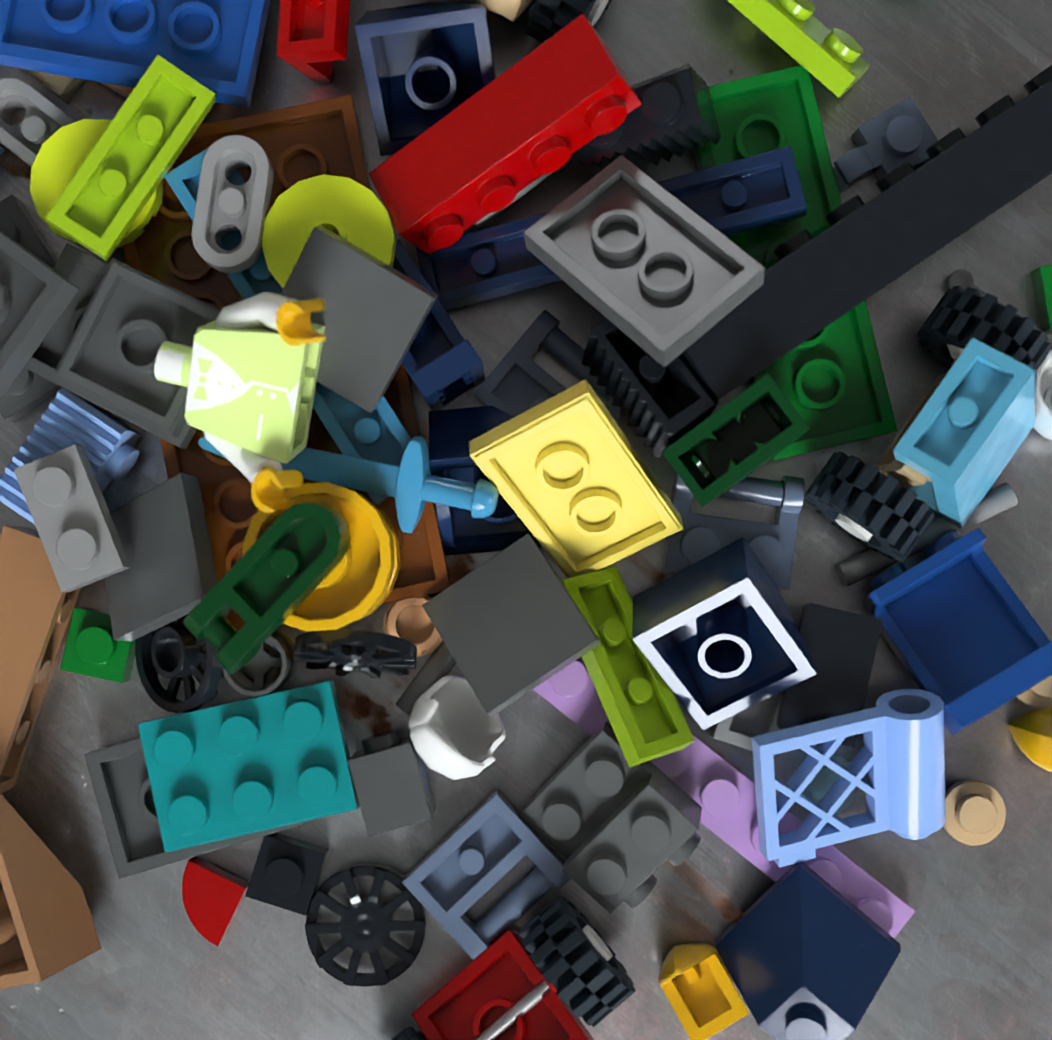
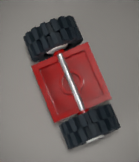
(526, 983)

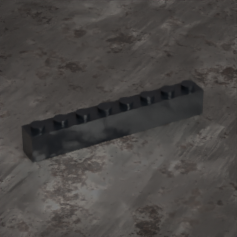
(883, 238)

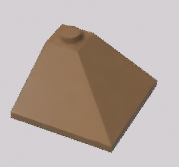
(41, 907)

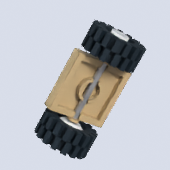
(876, 500)

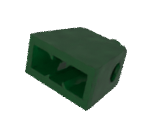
(736, 440)

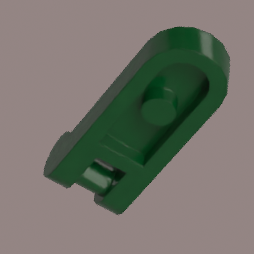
(270, 581)

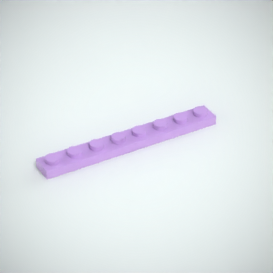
(730, 803)

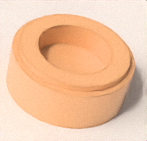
(410, 622)

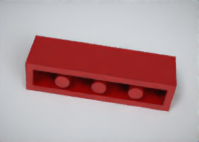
(505, 137)

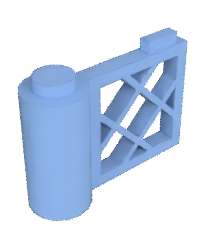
(900, 765)

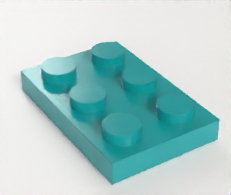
(248, 765)

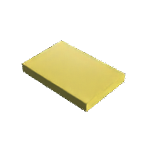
(576, 482)

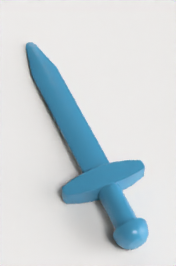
(408, 483)

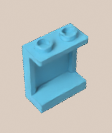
(969, 430)

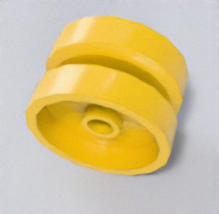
(363, 575)

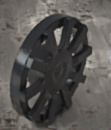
(355, 651)
(177, 657)
(364, 926)

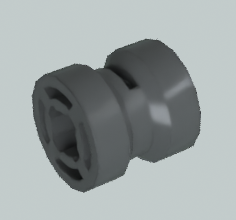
(254, 676)

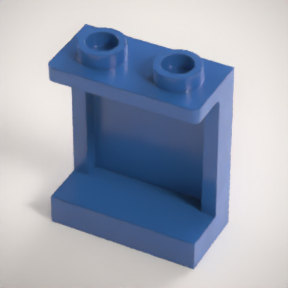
(960, 629)

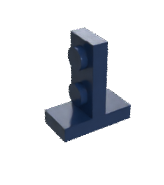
(439, 357)

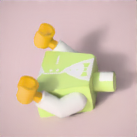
(252, 387)

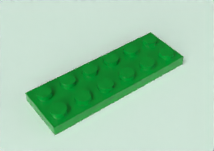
(836, 373)

